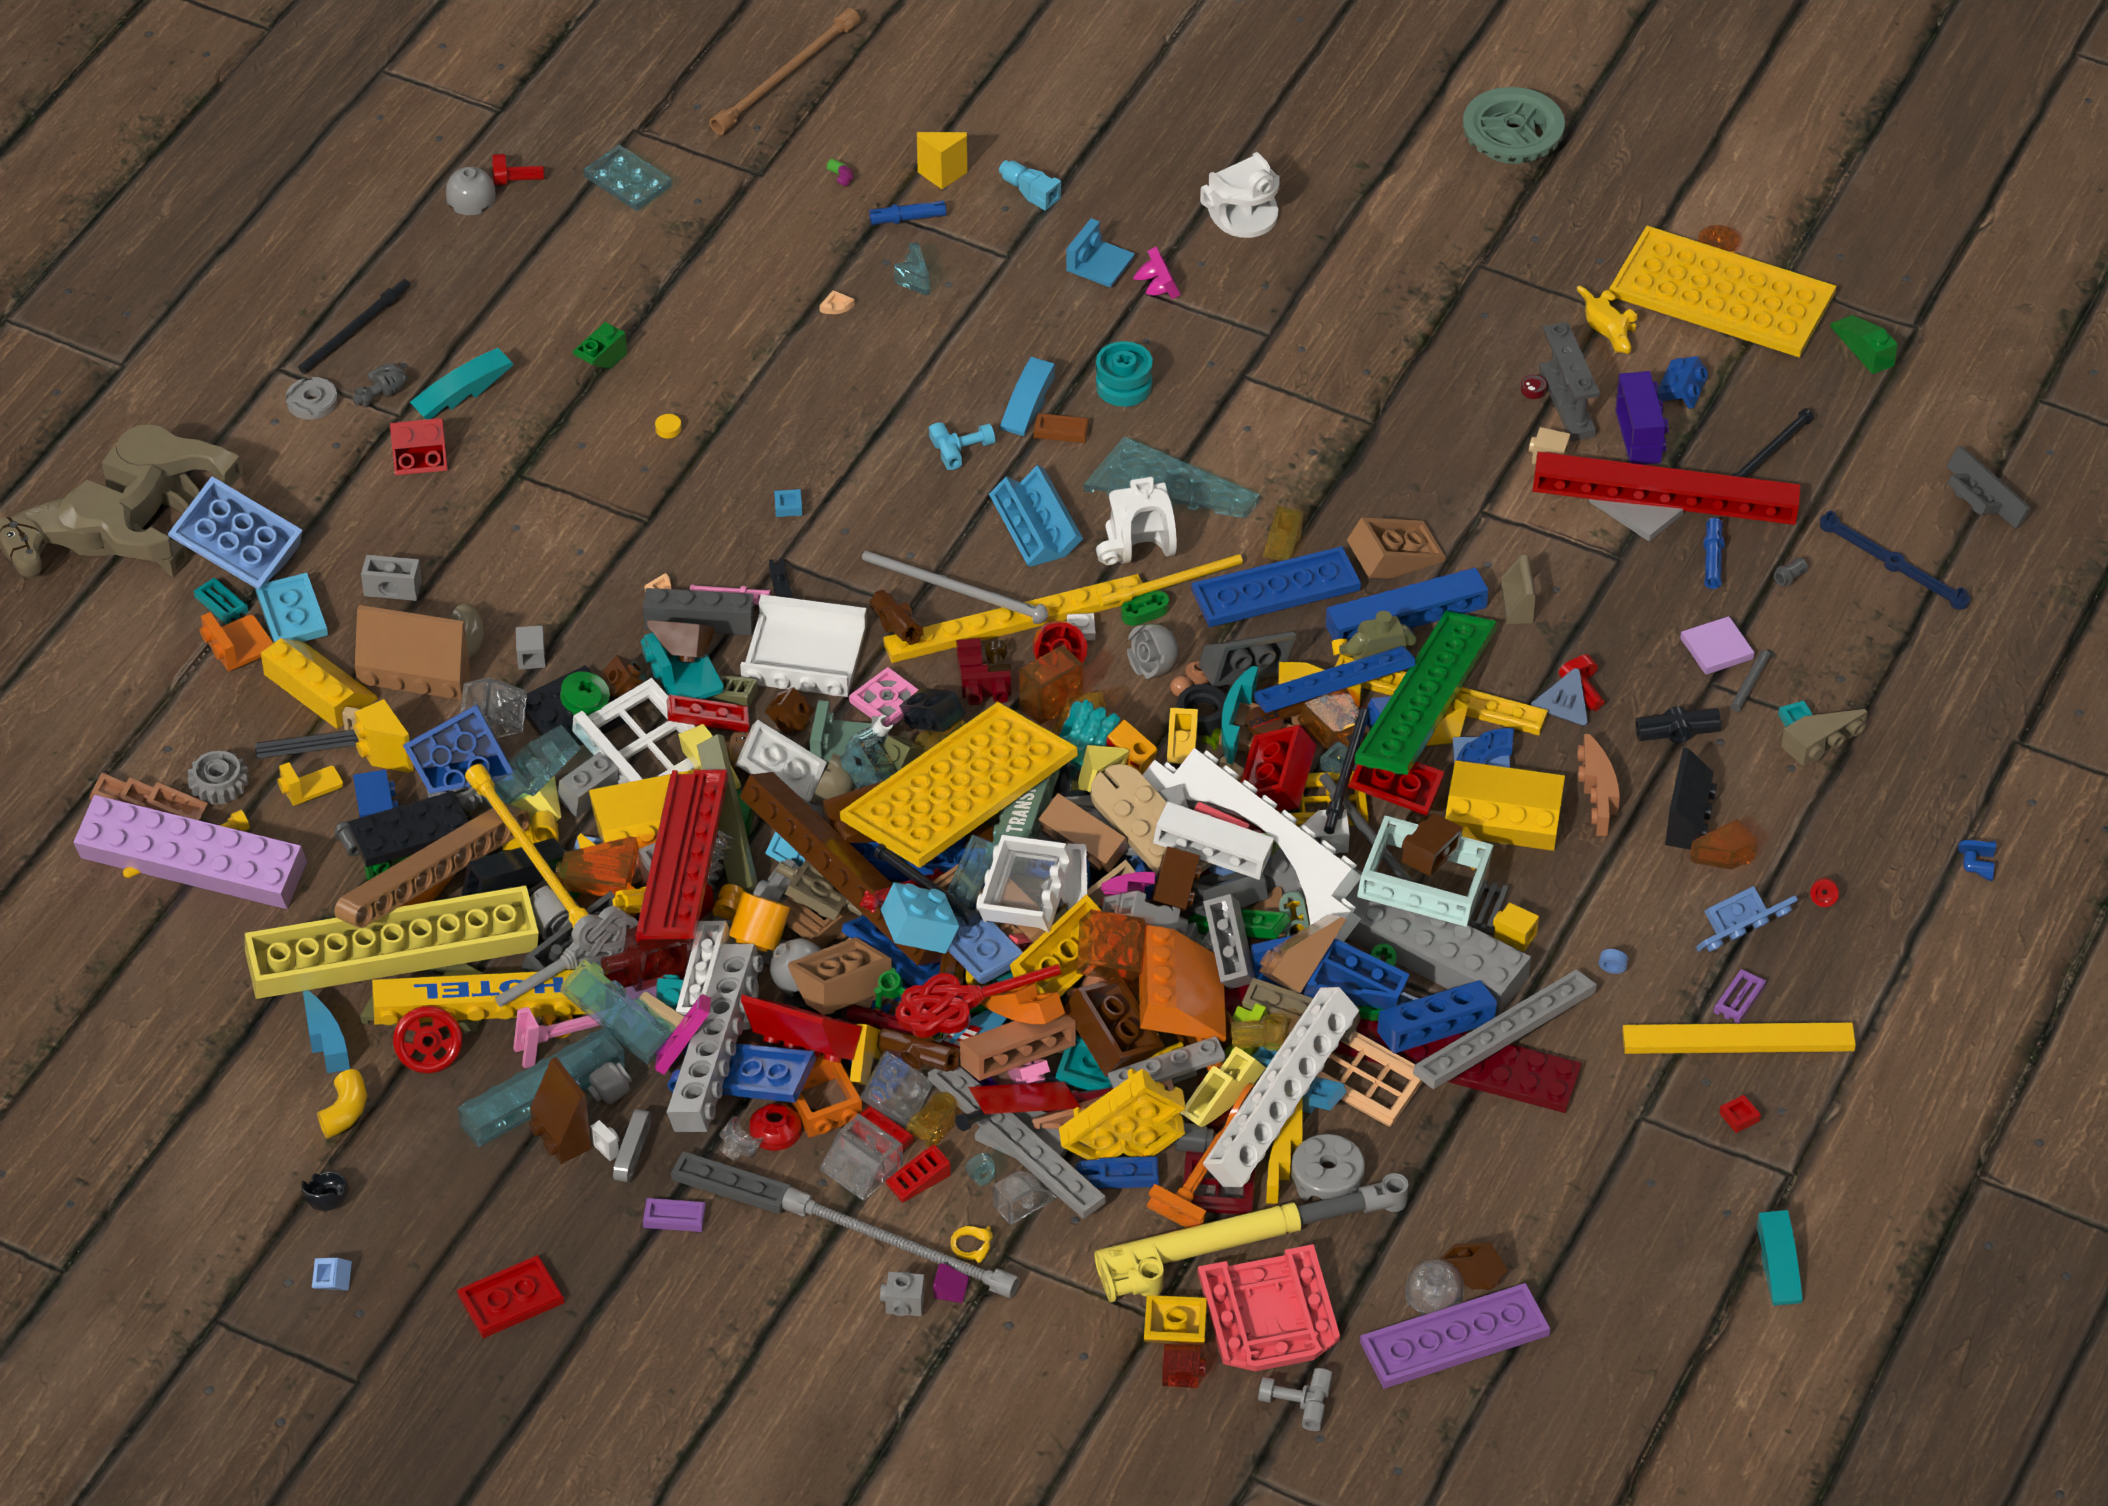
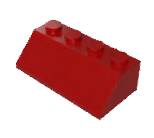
(802, 1028)

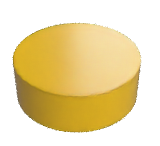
(668, 426)

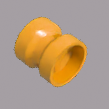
(728, 901)

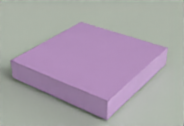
(1717, 645)

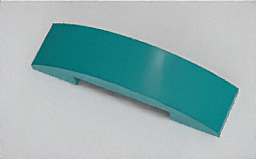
(1240, 692)

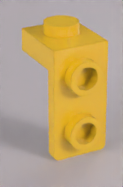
(307, 786)

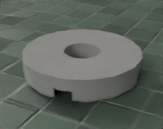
(311, 409)

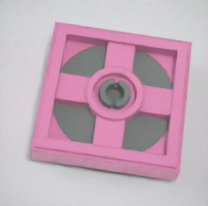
(883, 696)

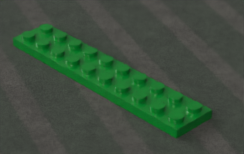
(1425, 693)

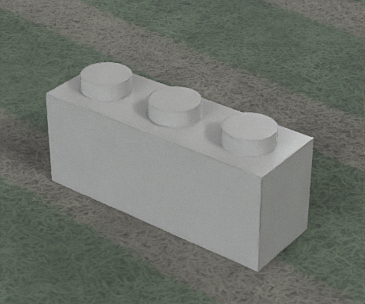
(1229, 941)

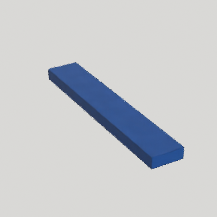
(1334, 679)

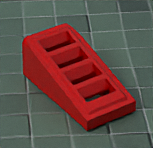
(923, 1161)

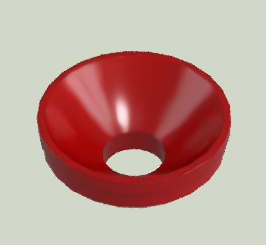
(776, 1134)

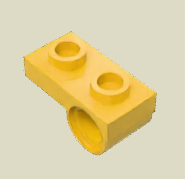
(541, 819)

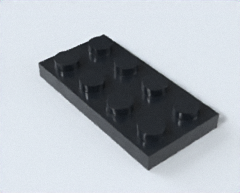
(406, 828)

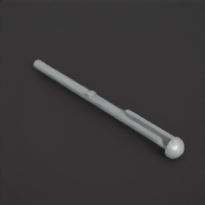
(1038, 613)

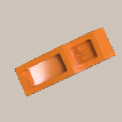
(1026, 1005)

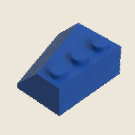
(454, 747)

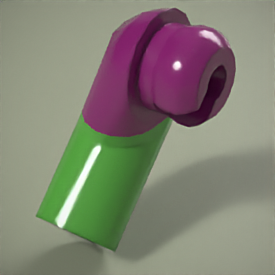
(843, 170)

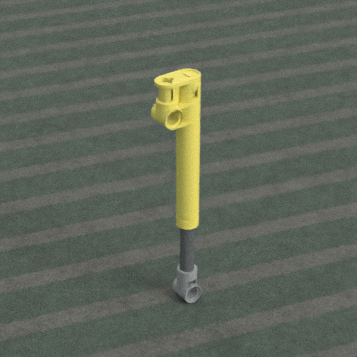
(1139, 1264)

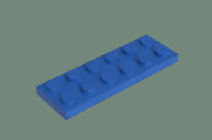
(1275, 586)

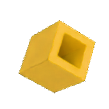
(1516, 927)

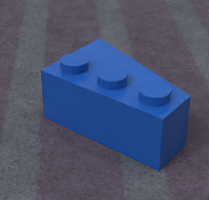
(1359, 976)

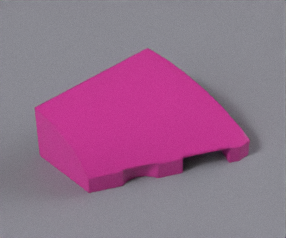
(1128, 883)

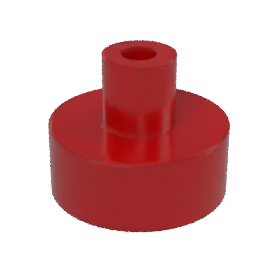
(1821, 897)

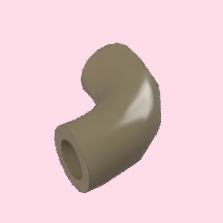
(473, 626)

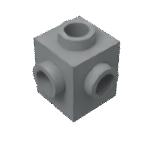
(903, 1293)

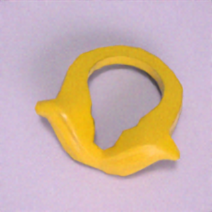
(979, 1233)

